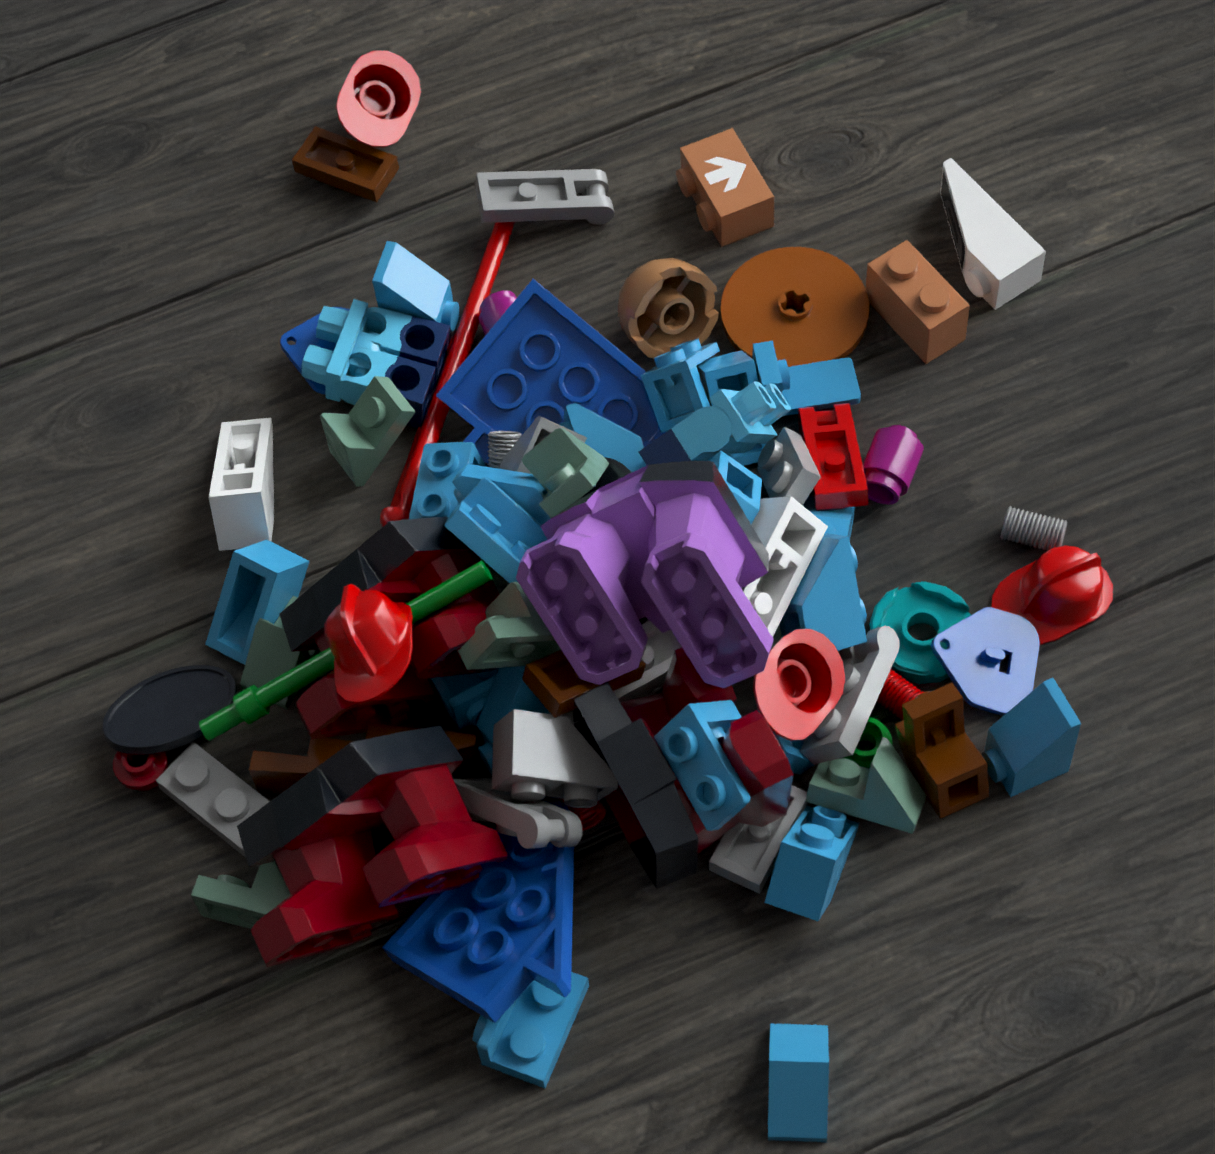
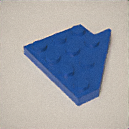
(537, 365)
(497, 931)

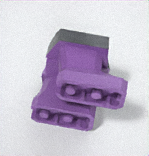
(655, 548)

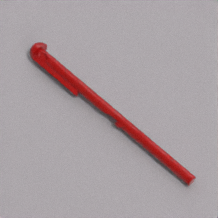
(457, 353)

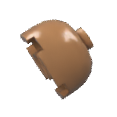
(666, 305)

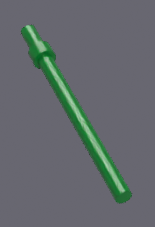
(255, 702)

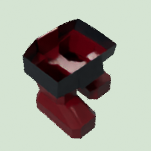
(402, 564)
(649, 798)
(326, 847)

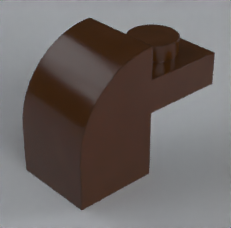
(941, 752)

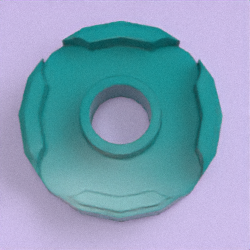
(919, 604)

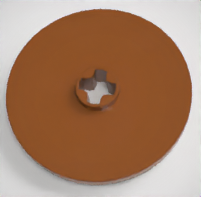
(810, 280)

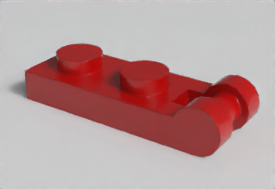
(837, 456)

